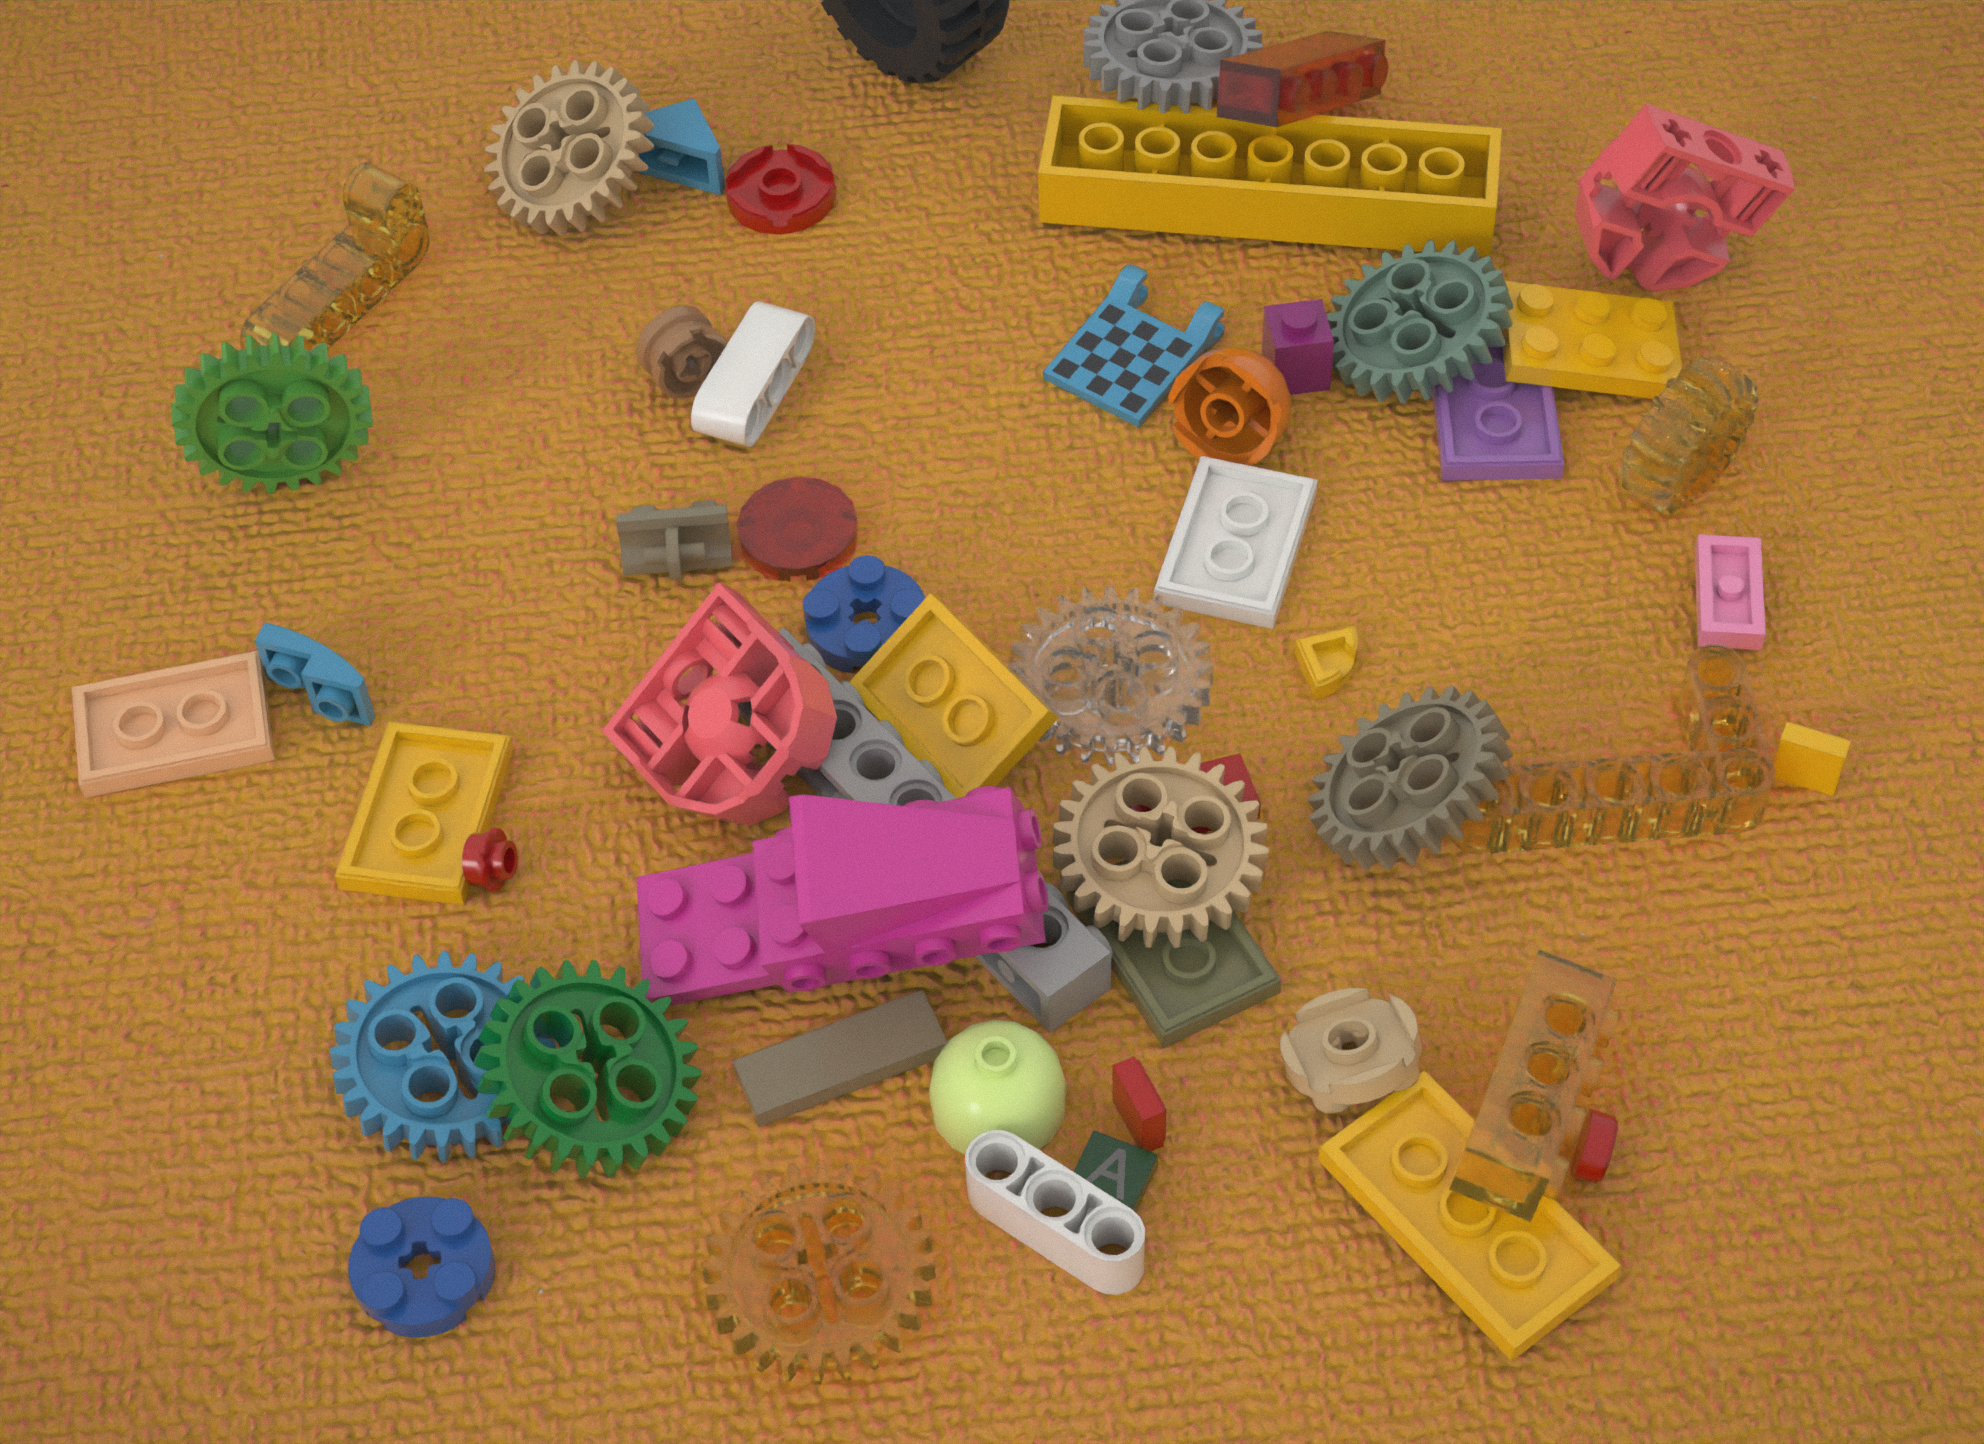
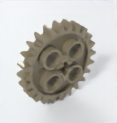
(1410, 778)

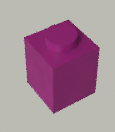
(1299, 344)

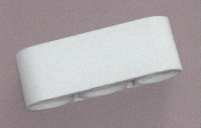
(753, 374)
(1065, 1240)

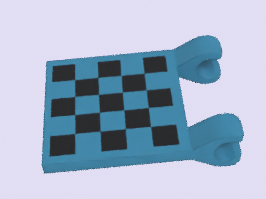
(1128, 357)

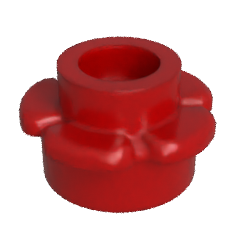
(489, 859)

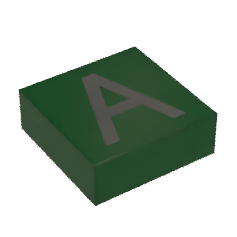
(1117, 1168)

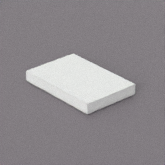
(1236, 542)

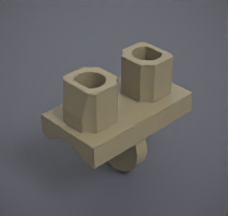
(674, 539)

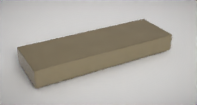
(840, 1058)

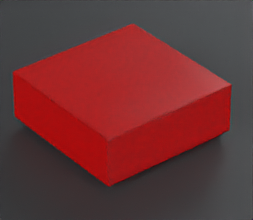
(1139, 1104)

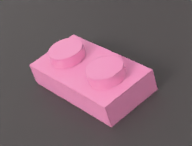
(1729, 592)

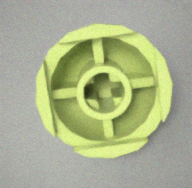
(997, 1080)

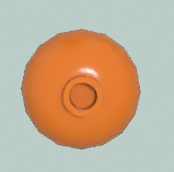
(1231, 405)

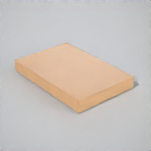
(172, 724)

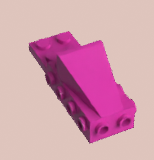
(847, 897)

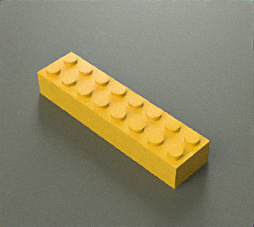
(1288, 183)

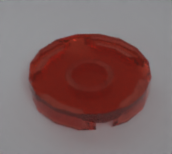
(797, 529)

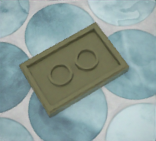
(1190, 984)

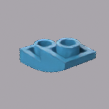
(330, 681)

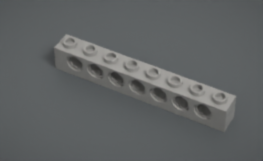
(1046, 981)

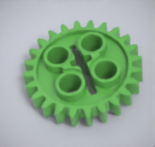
(271, 413)

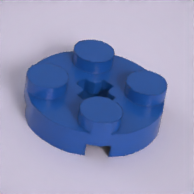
(851, 590)
(414, 1228)

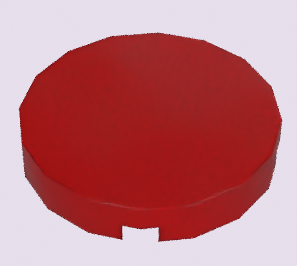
(780, 189)

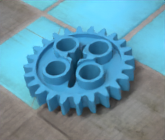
(387, 1082)

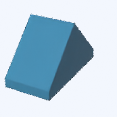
(684, 148)

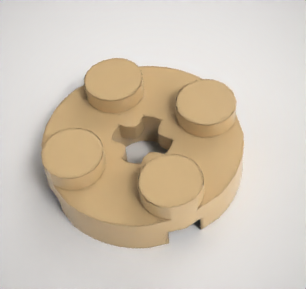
(1338, 1077)

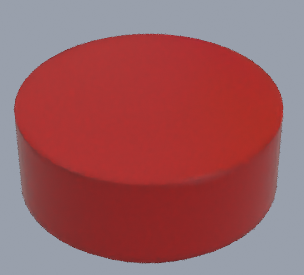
(1594, 1146)

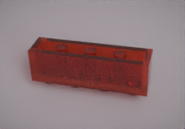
(1301, 78)

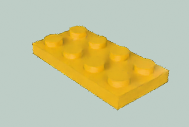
(1498, 1268)

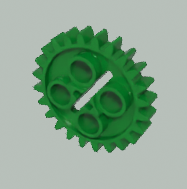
(530, 1073)

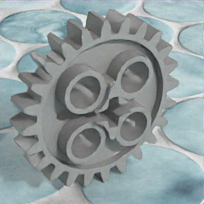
(1166, 49)

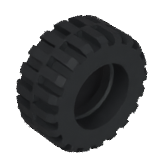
(918, 37)

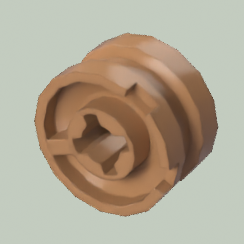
(679, 350)

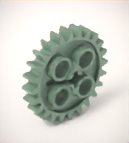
(1419, 321)

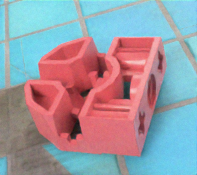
(1663, 193)
(702, 740)

